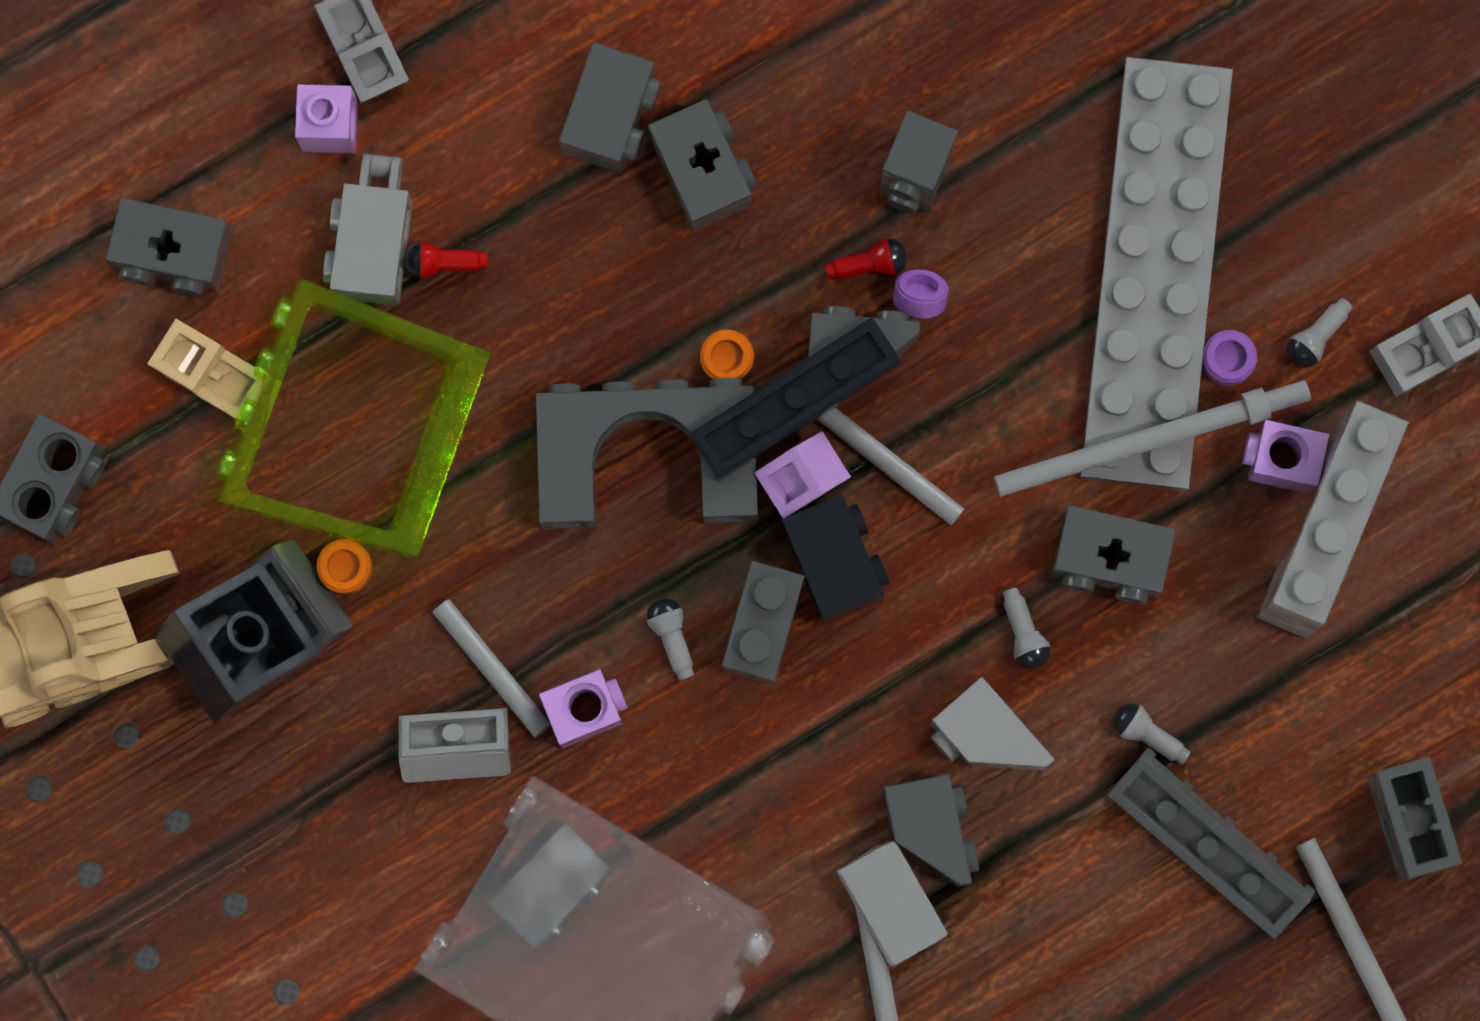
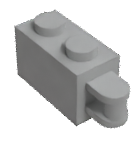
(370, 235)

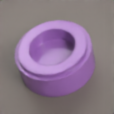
(920, 293)
(1229, 357)

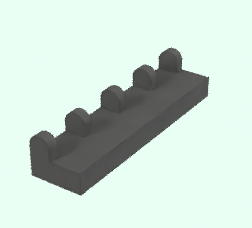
(1210, 844)

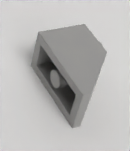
(987, 733)

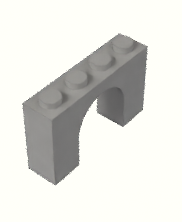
(1319, 558)

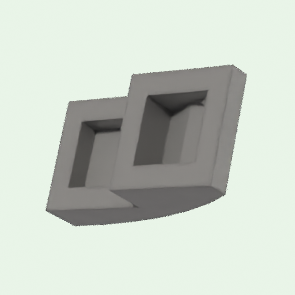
(362, 46)
(1430, 346)

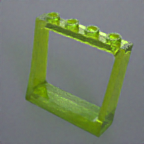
(434, 455)

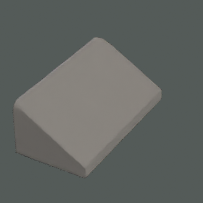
(454, 745)
(892, 902)

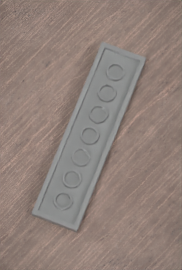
(1157, 264)

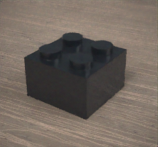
(237, 642)

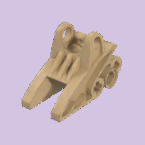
(74, 638)

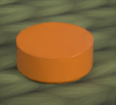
(727, 355)
(344, 567)

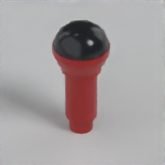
(885, 258)
(426, 260)

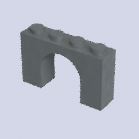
(578, 423)

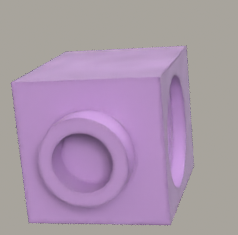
(326, 118)
(1309, 451)
(802, 474)
(559, 701)

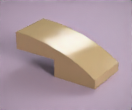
(205, 368)

